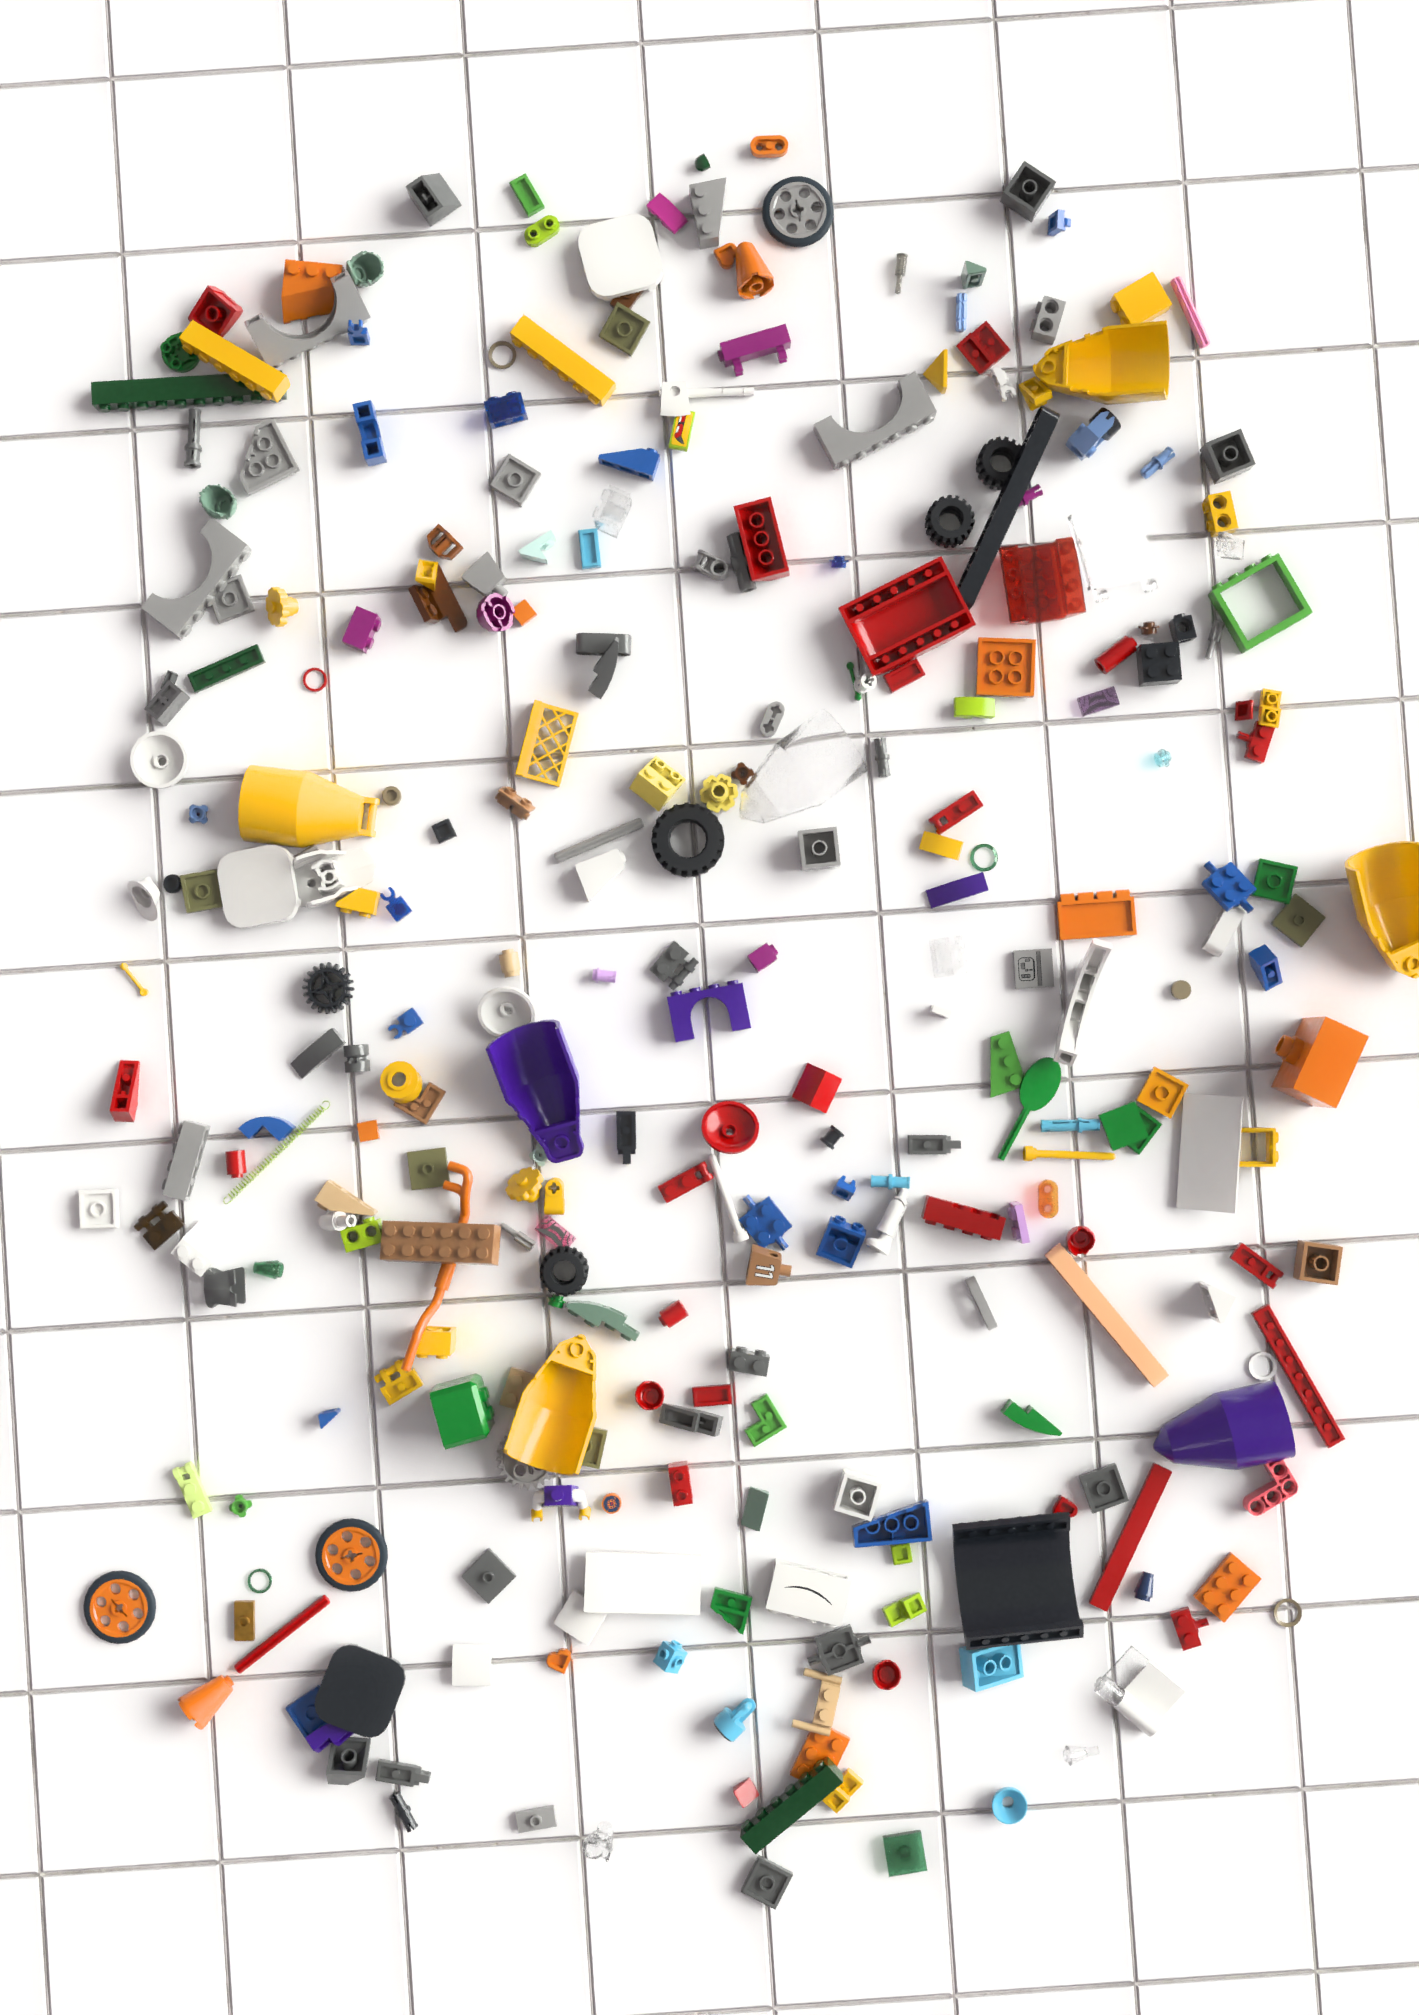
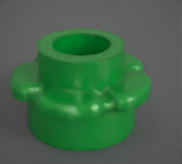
(556, 1301)

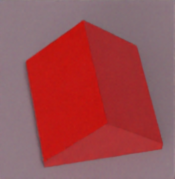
(816, 1087)

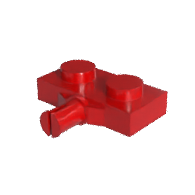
(1257, 742)
(1187, 1627)

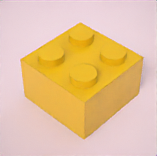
(437, 1341)

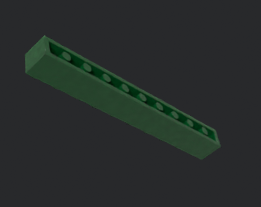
(172, 391)

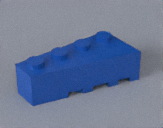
(899, 1526)

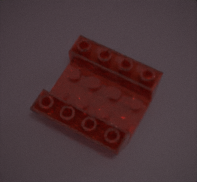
(1042, 582)

